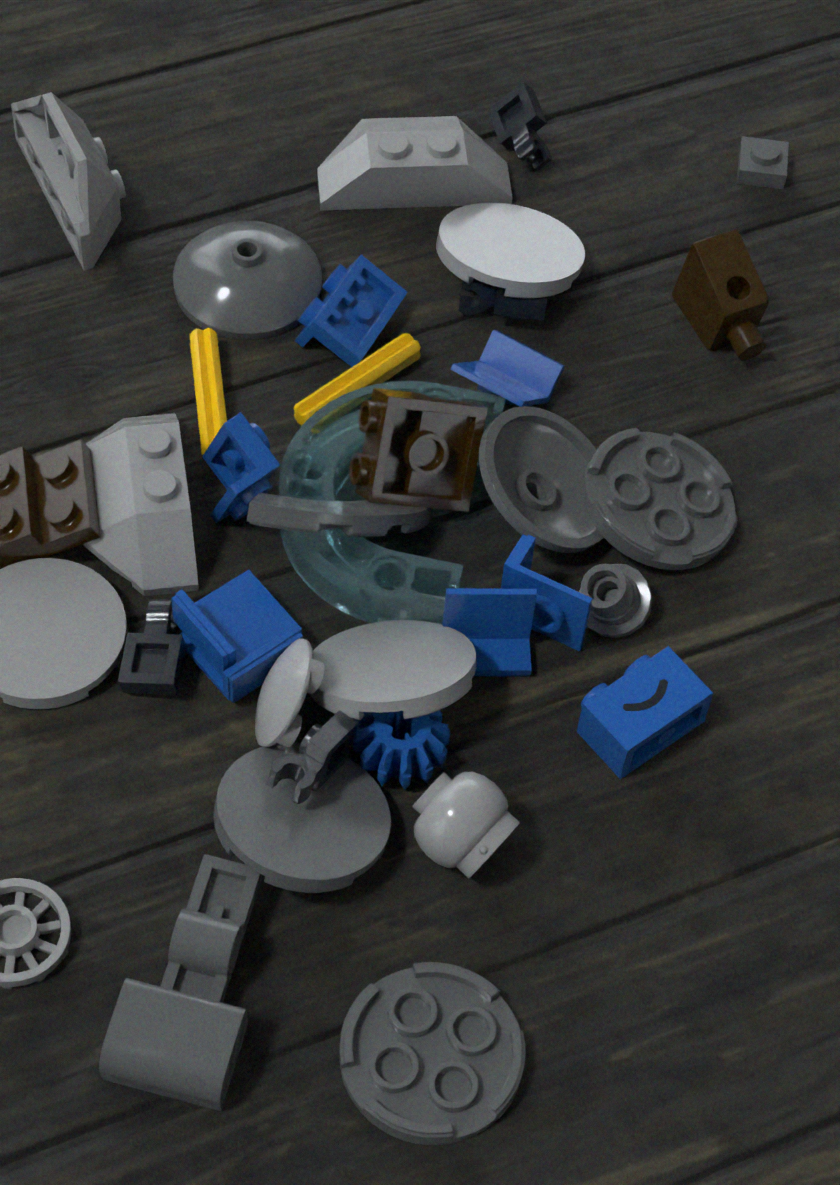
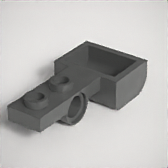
(181, 1033)

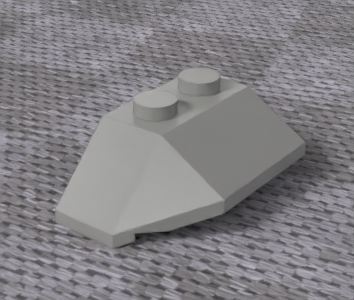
(411, 166)
(70, 173)
(144, 505)

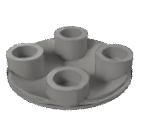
(284, 692)

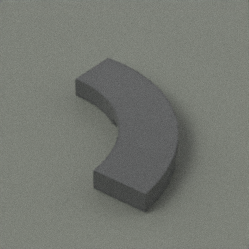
(353, 517)

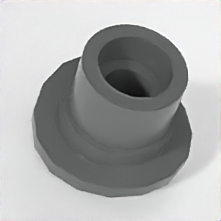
(619, 599)

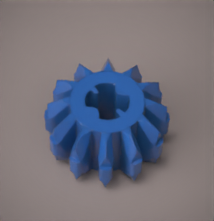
(382, 750)

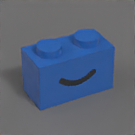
(643, 711)

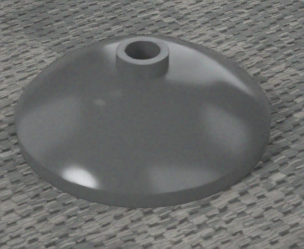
(246, 279)
(535, 477)

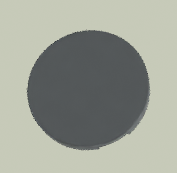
(659, 499)
(305, 844)
(431, 1054)

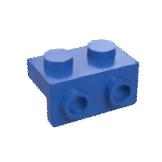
(243, 465)

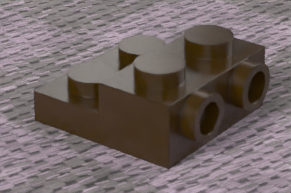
(417, 450)
(46, 502)

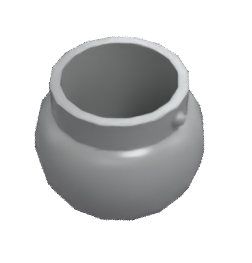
(462, 821)

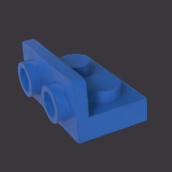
(353, 311)

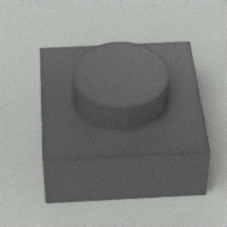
(762, 162)

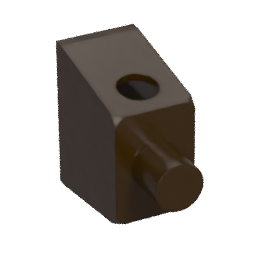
(723, 295)

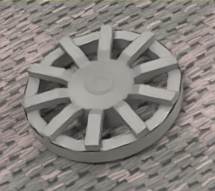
(21, 932)

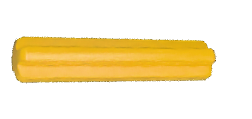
(370, 371)
(207, 384)

